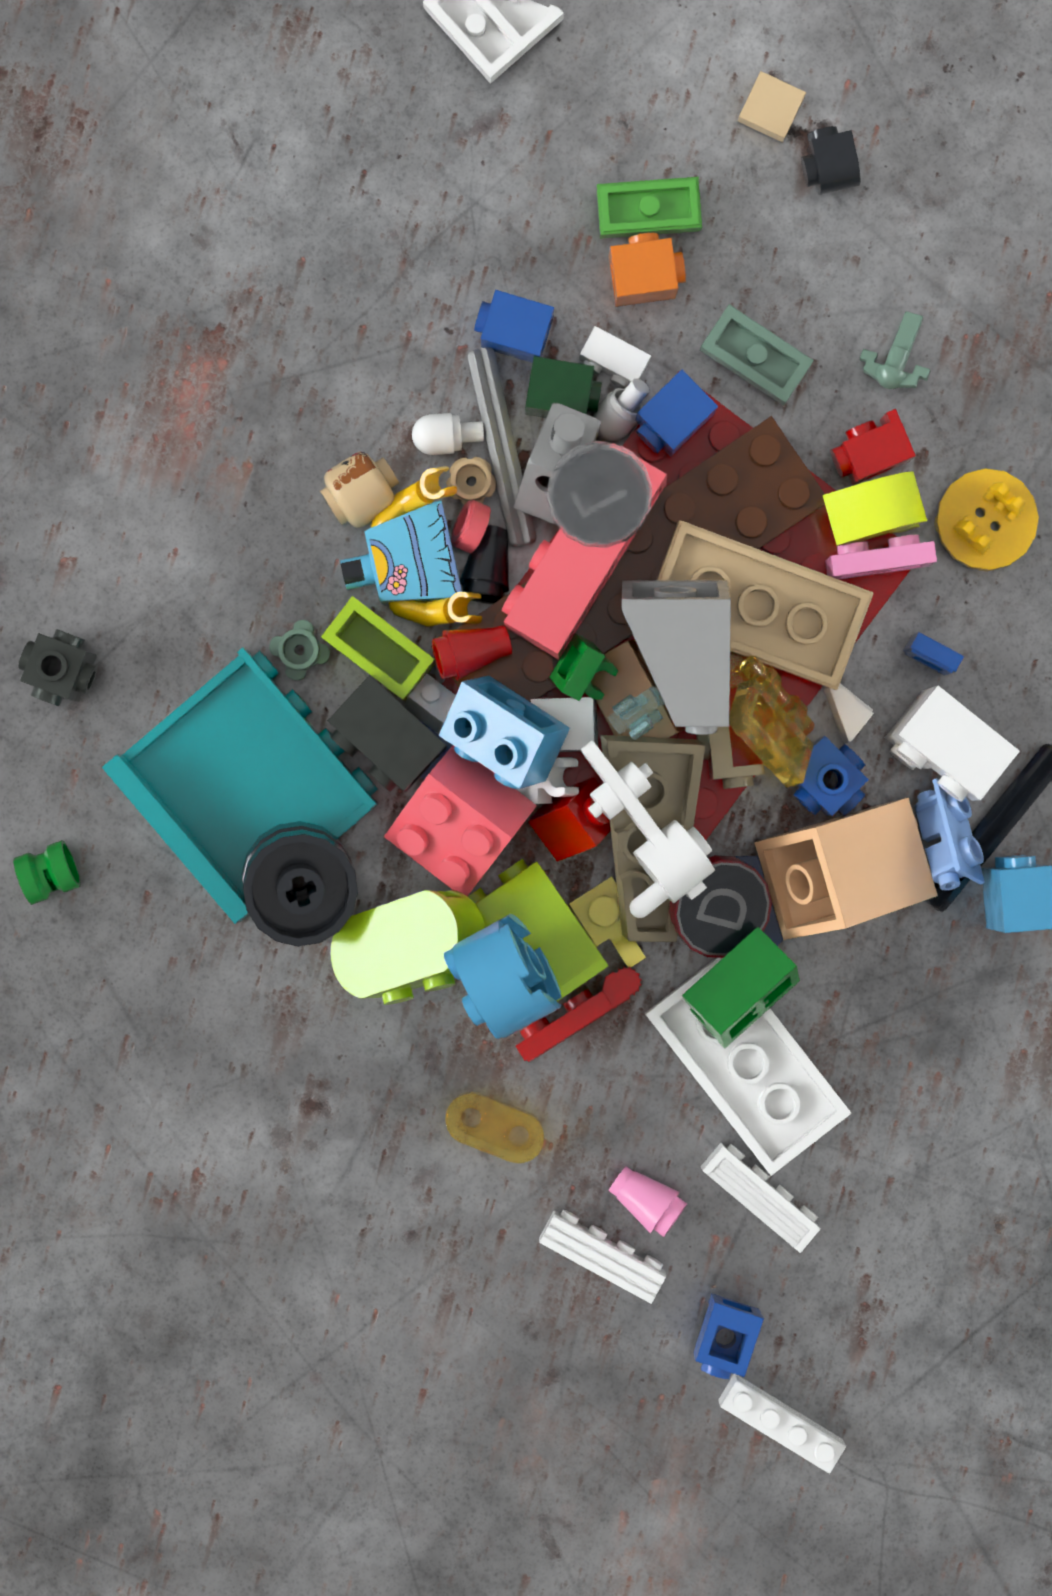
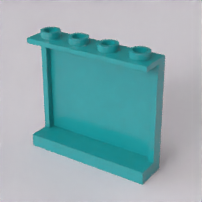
(235, 768)

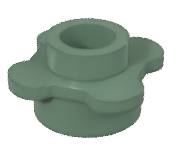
(285, 647)

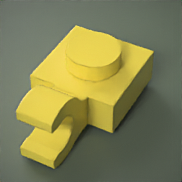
(601, 919)

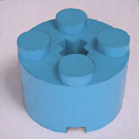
(504, 977)

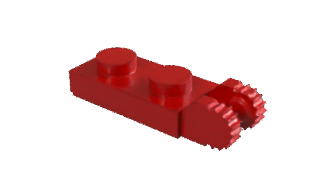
(581, 1012)

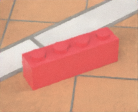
(565, 585)

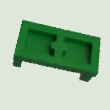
(741, 987)

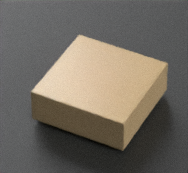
(771, 106)

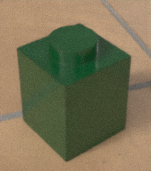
(563, 384)

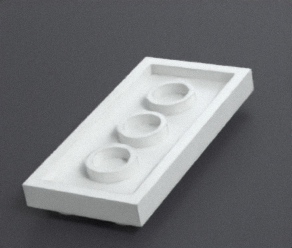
(757, 1082)

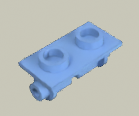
(959, 851)

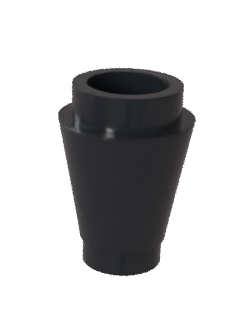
(488, 567)

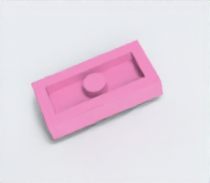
(903, 554)

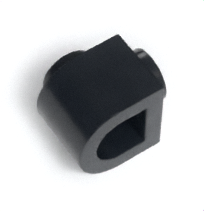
(831, 160)

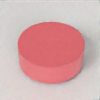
(470, 526)

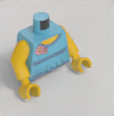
(414, 557)

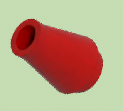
(468, 650)

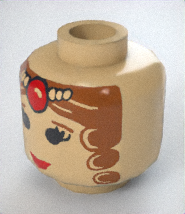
(359, 489)

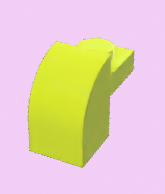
(875, 508)

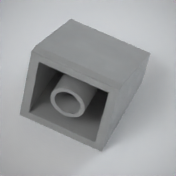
(686, 646)

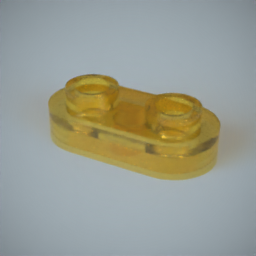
(493, 1130)

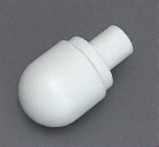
(620, 409)
(444, 433)

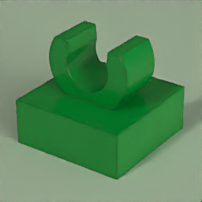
(578, 668)

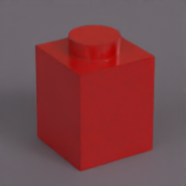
(568, 825)

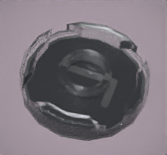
(599, 494)

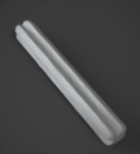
(500, 444)

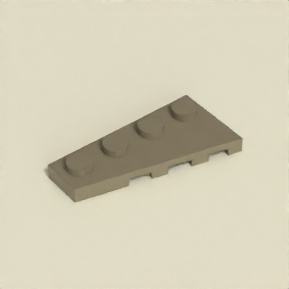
(671, 797)

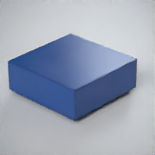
(933, 654)

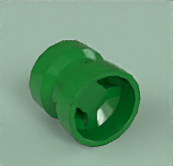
(47, 872)

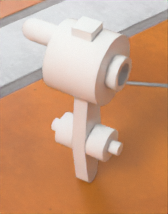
(670, 856)

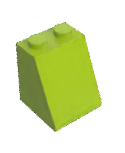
(552, 925)

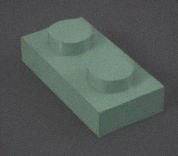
(756, 355)

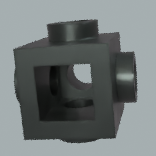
(75, 674)

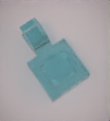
(637, 713)

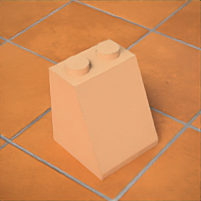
(846, 870)

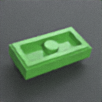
(649, 207)

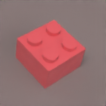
(459, 821)

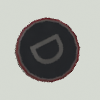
(726, 911)

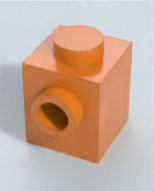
(645, 270)

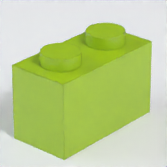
(378, 648)

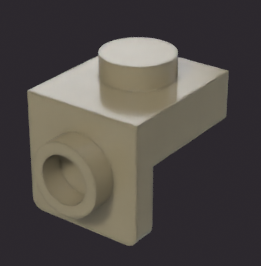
(720, 761)

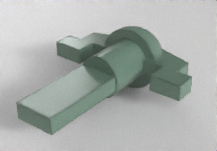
(892, 373)

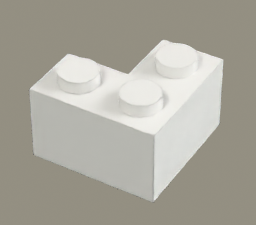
(951, 741)

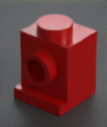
(873, 449)

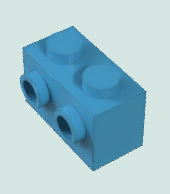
(503, 732)
(1017, 894)

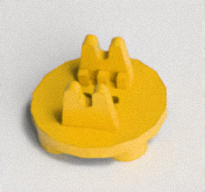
(971, 537)

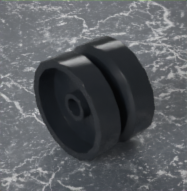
(304, 913)

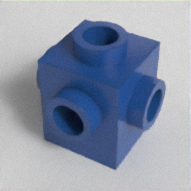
(848, 779)

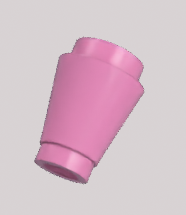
(648, 1200)

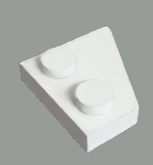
(494, 31)

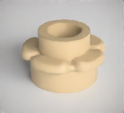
(476, 468)

